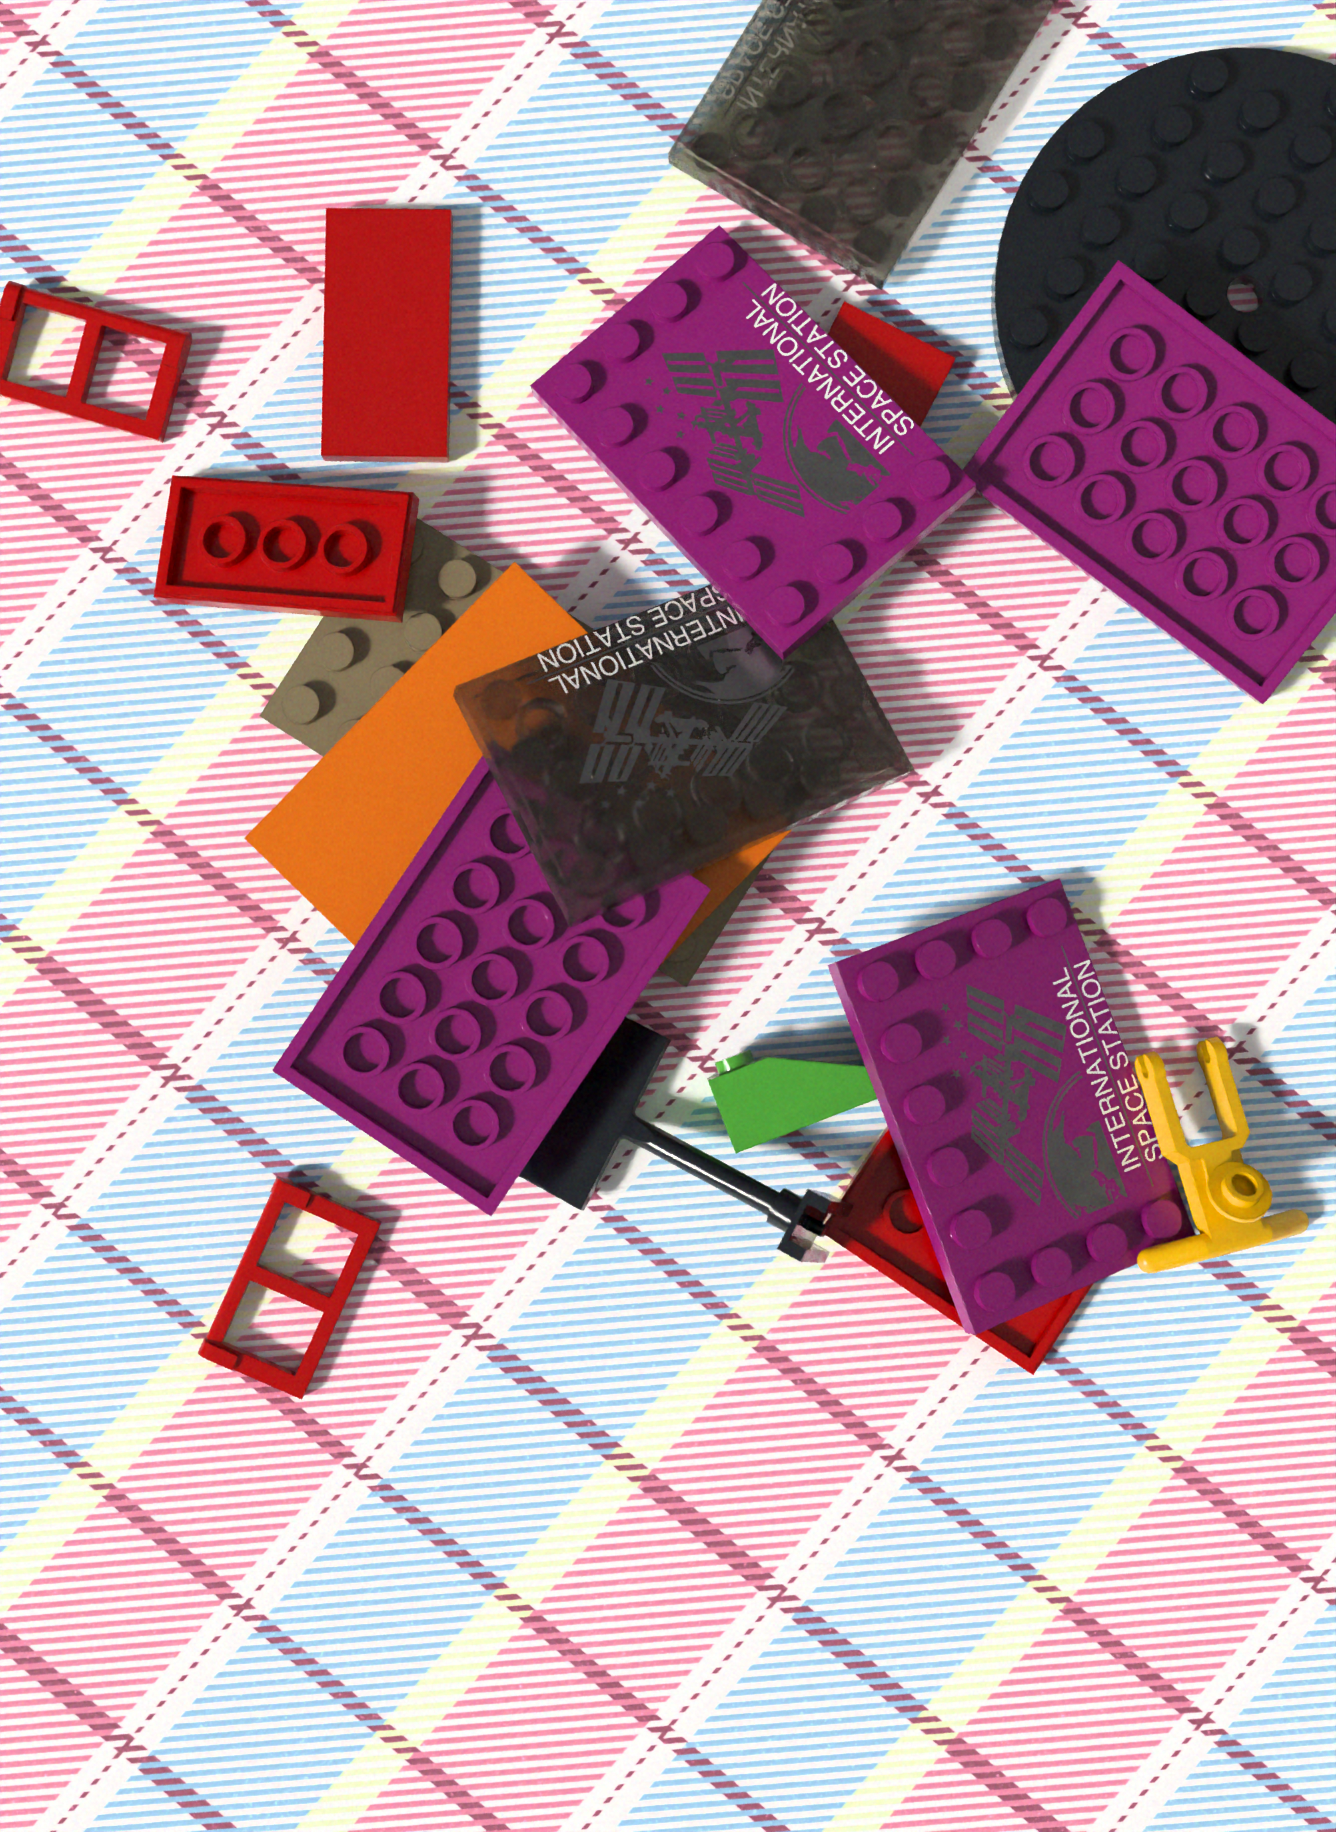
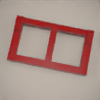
(173, 363)
(249, 1269)

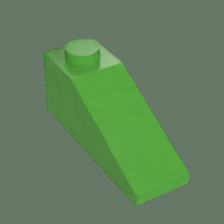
(783, 1094)

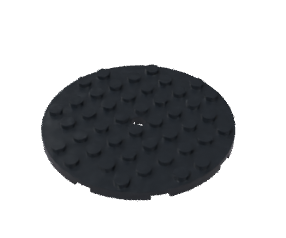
(1196, 184)

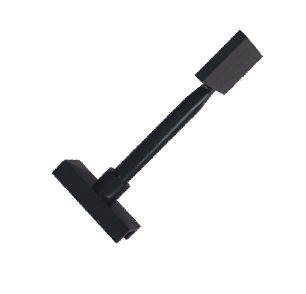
(603, 1113)

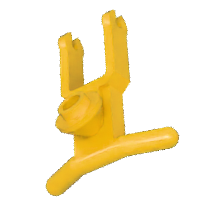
(1220, 1189)

